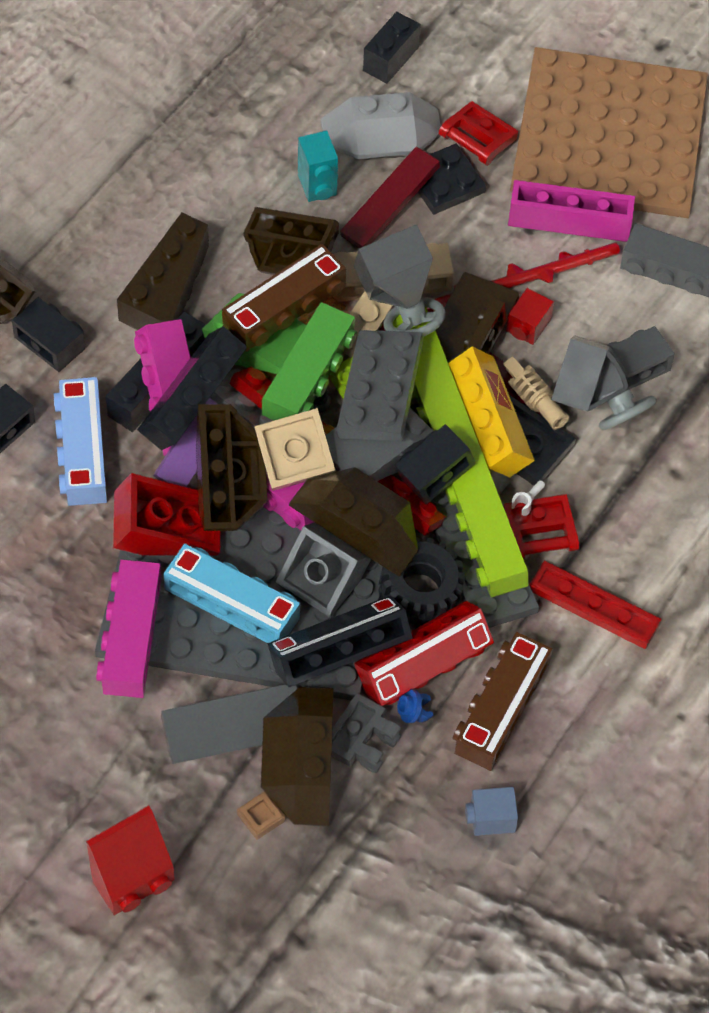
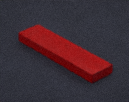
(595, 604)

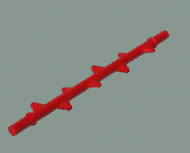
(566, 261)

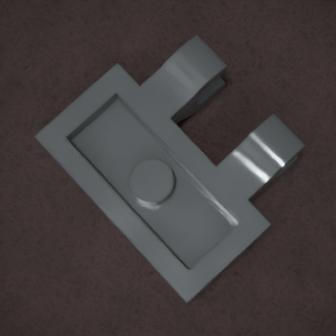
(354, 730)

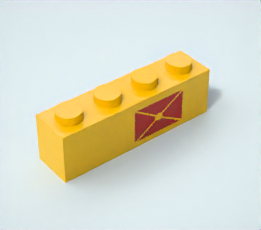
(491, 412)

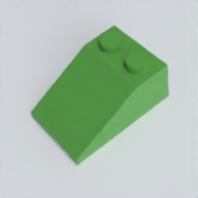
(272, 353)

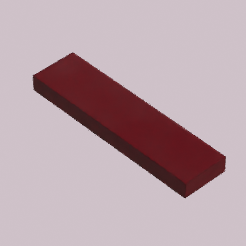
(390, 198)

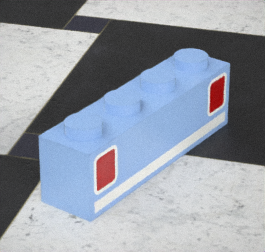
(82, 441)

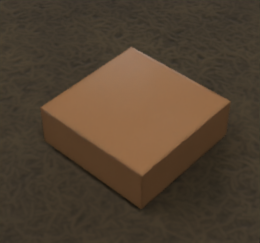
(260, 815)

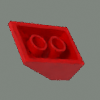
(159, 518)
(130, 861)

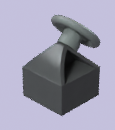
(396, 274)
(596, 376)

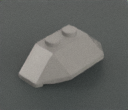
(382, 125)

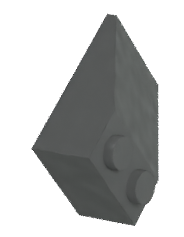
(377, 457)

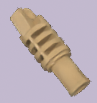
(535, 393)

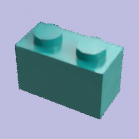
(317, 166)

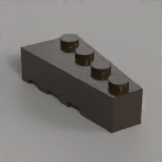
(167, 276)

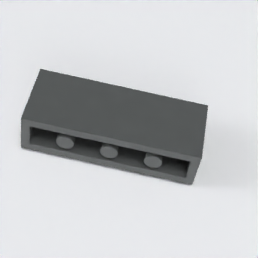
(220, 723)

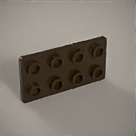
(474, 315)

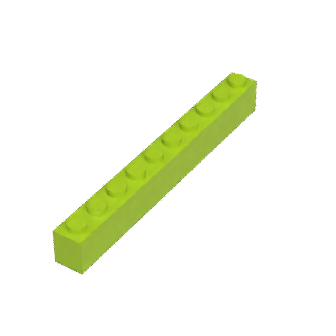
(474, 492)

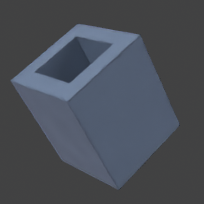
(492, 811)

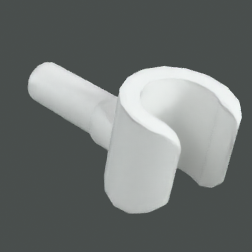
(527, 498)

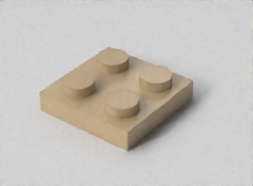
(294, 449)

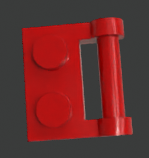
(482, 126)
(546, 515)

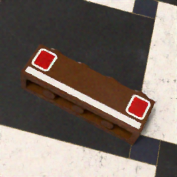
(285, 297)
(502, 701)

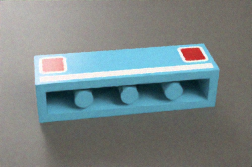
(231, 594)

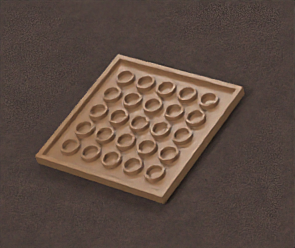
(612, 128)

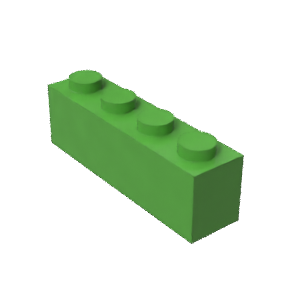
(310, 363)

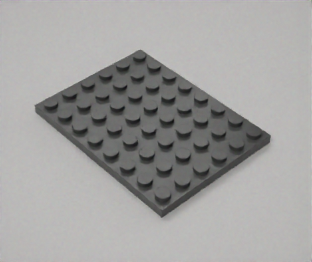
(205, 645)

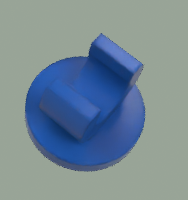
(411, 709)

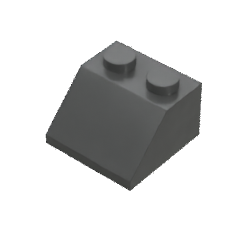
(322, 569)

